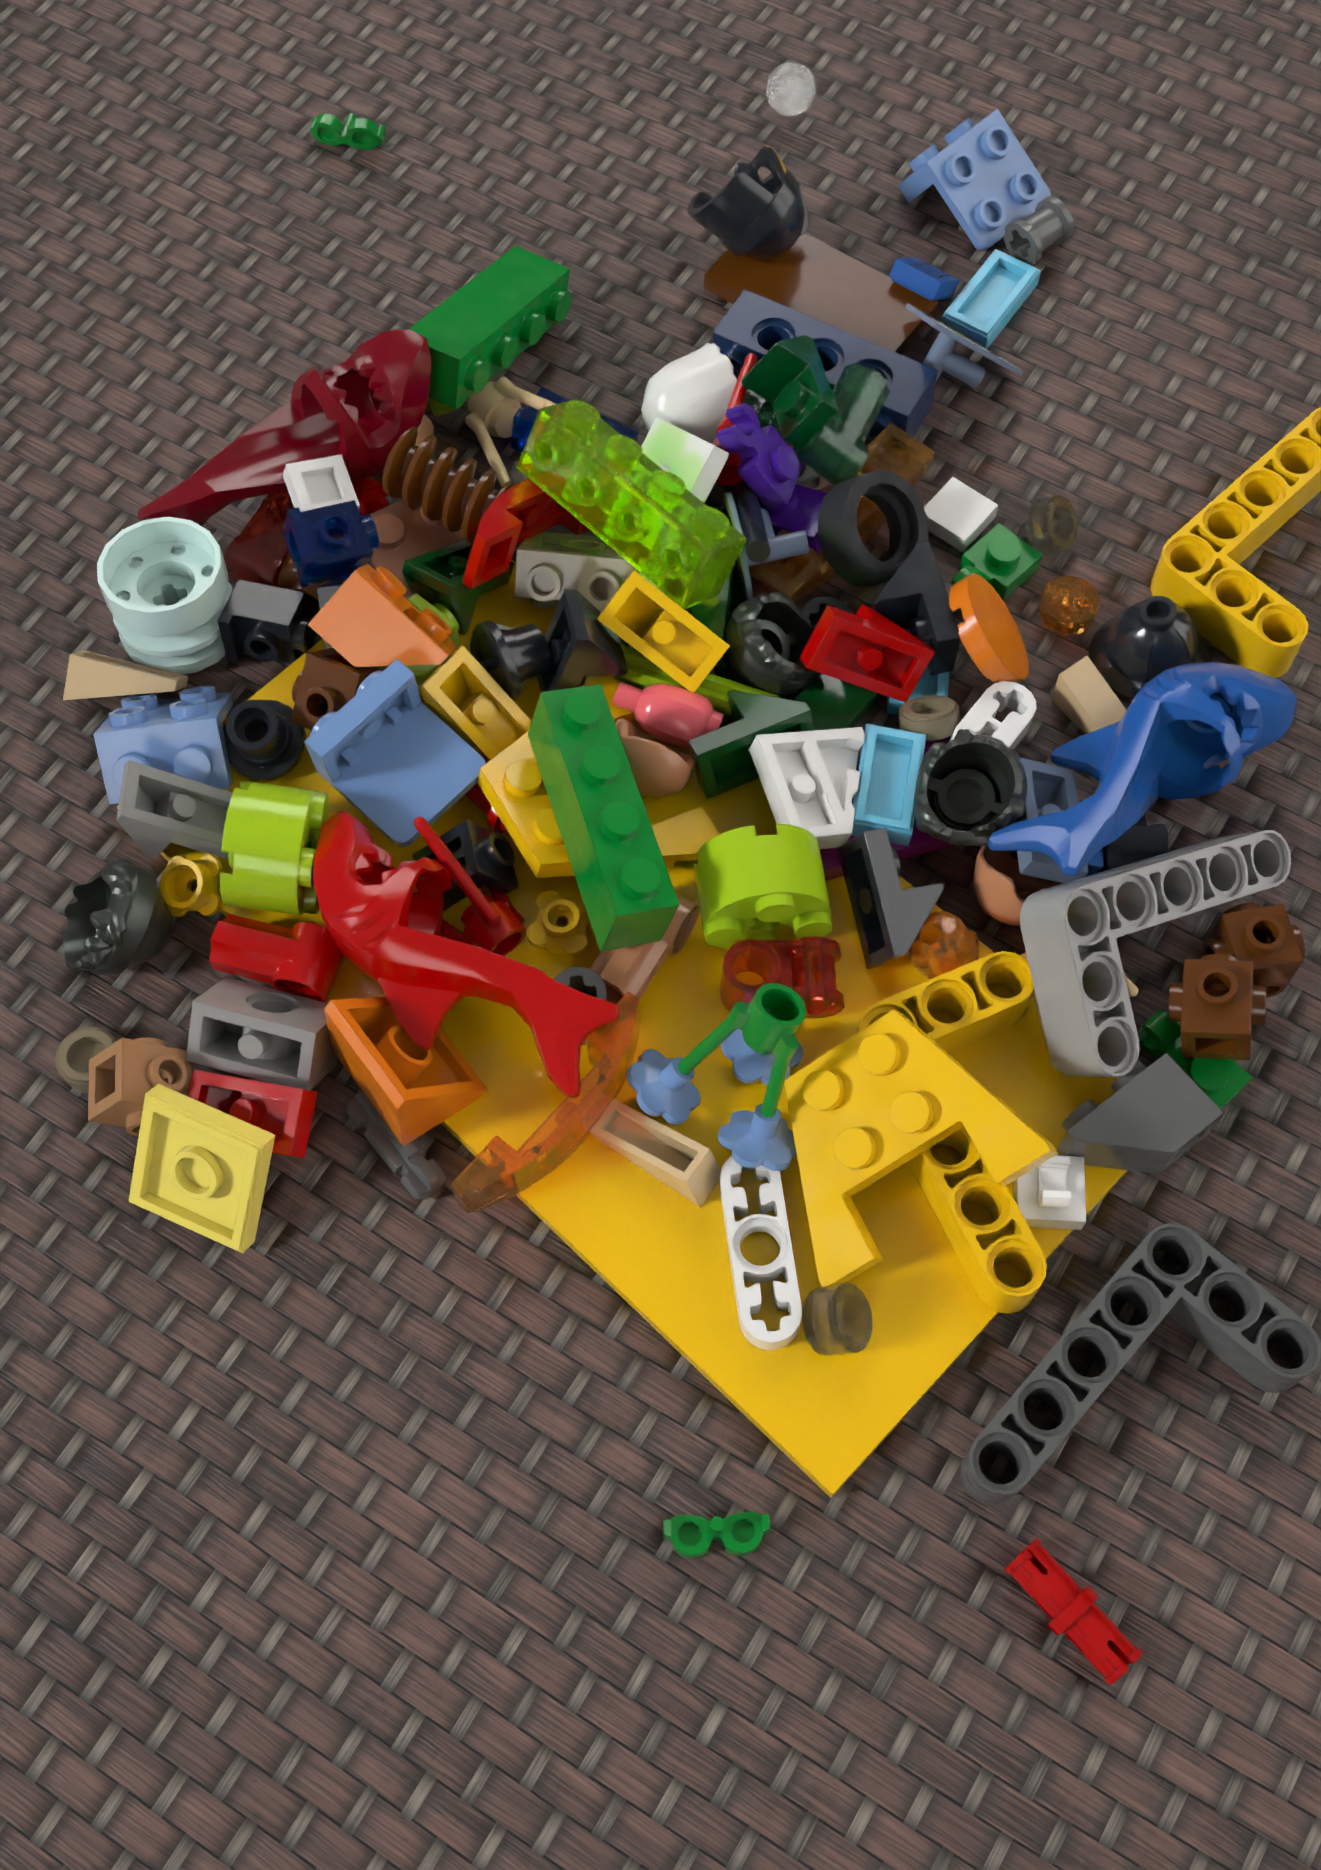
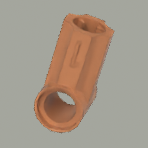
(636, 966)

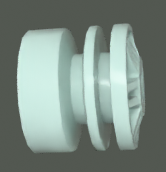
(166, 593)

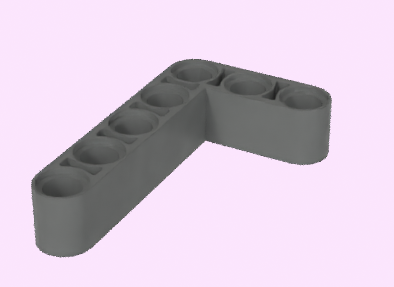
(1113, 1343)

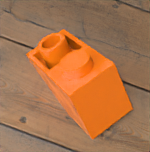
(376, 624)

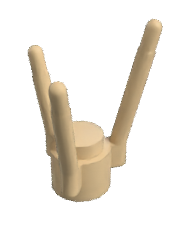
(493, 414)

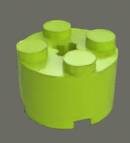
(272, 847)
(762, 886)

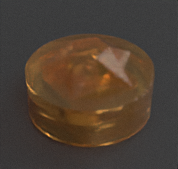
(1069, 605)

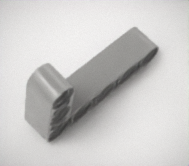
(1075, 928)

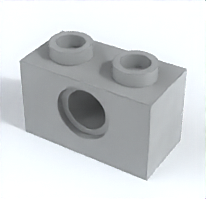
(261, 1034)

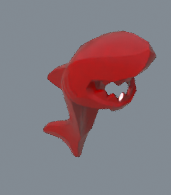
(424, 975)

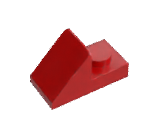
(867, 652)
(270, 1106)

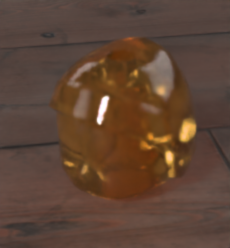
(943, 945)

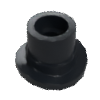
(510, 654)
(263, 740)

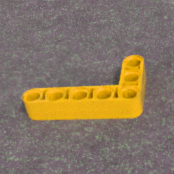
(1203, 559)
(951, 1186)

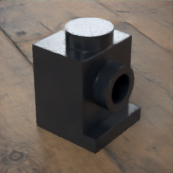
(265, 623)

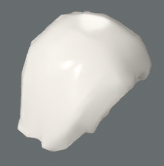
(691, 392)

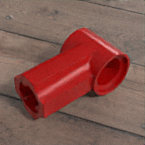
(292, 960)

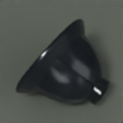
(1145, 643)

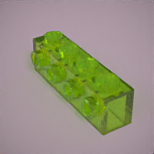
(631, 502)

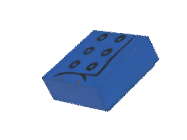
(923, 278)

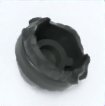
(767, 644)
(969, 789)
(116, 920)

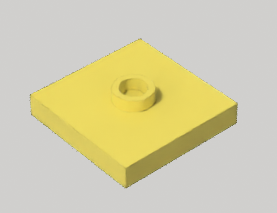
(201, 1168)

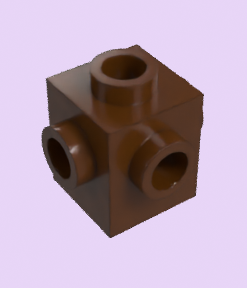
(325, 686)
(1260, 937)
(1217, 1007)

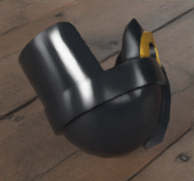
(754, 214)

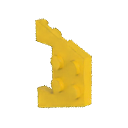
(523, 806)
(875, 1109)

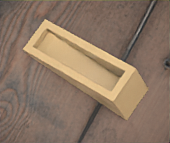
(105, 676)
(1087, 697)
(659, 1151)

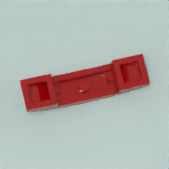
(509, 520)

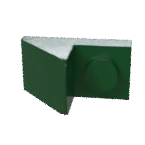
(796, 386)
(439, 579)
(724, 753)

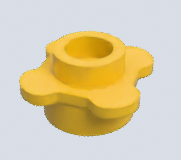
(177, 885)
(559, 940)

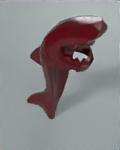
(334, 411)

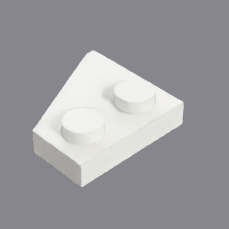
(811, 779)

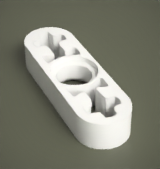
(748, 1300)

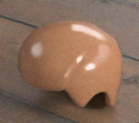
(655, 765)
(1002, 887)

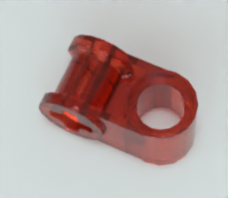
(261, 546)
(787, 964)

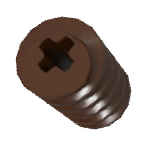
(438, 485)

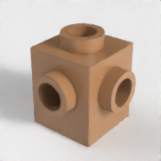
(128, 1071)

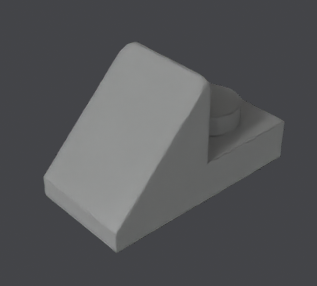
(170, 809)

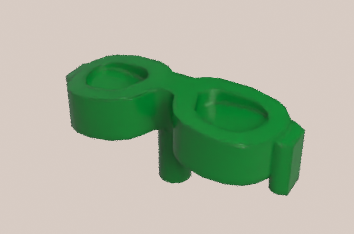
(356, 132)
(738, 1533)

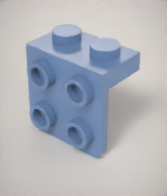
(980, 178)
(169, 735)
(393, 755)

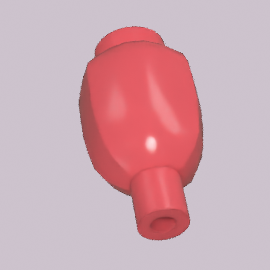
(669, 712)

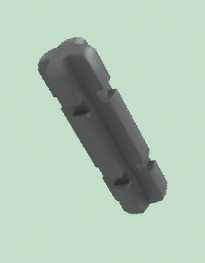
(419, 1176)

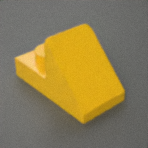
(663, 631)
(474, 704)

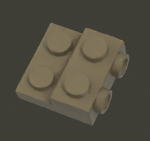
(568, 561)

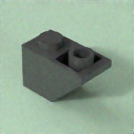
(1145, 1123)

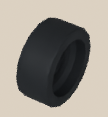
(840, 534)

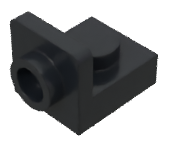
(482, 854)

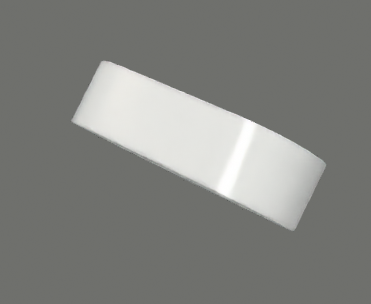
(996, 698)

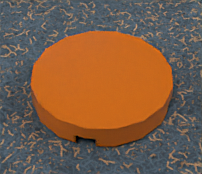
(989, 630)

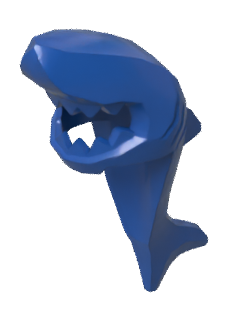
(1158, 750)

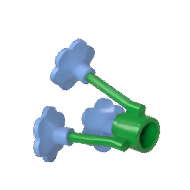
(762, 1048)

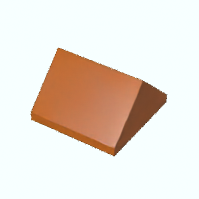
(404, 1082)

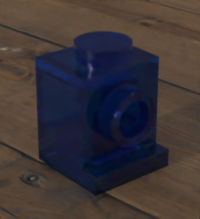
(325, 558)

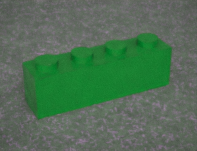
(492, 322)
(602, 818)

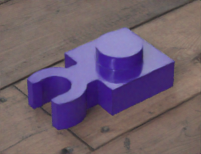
(766, 460)

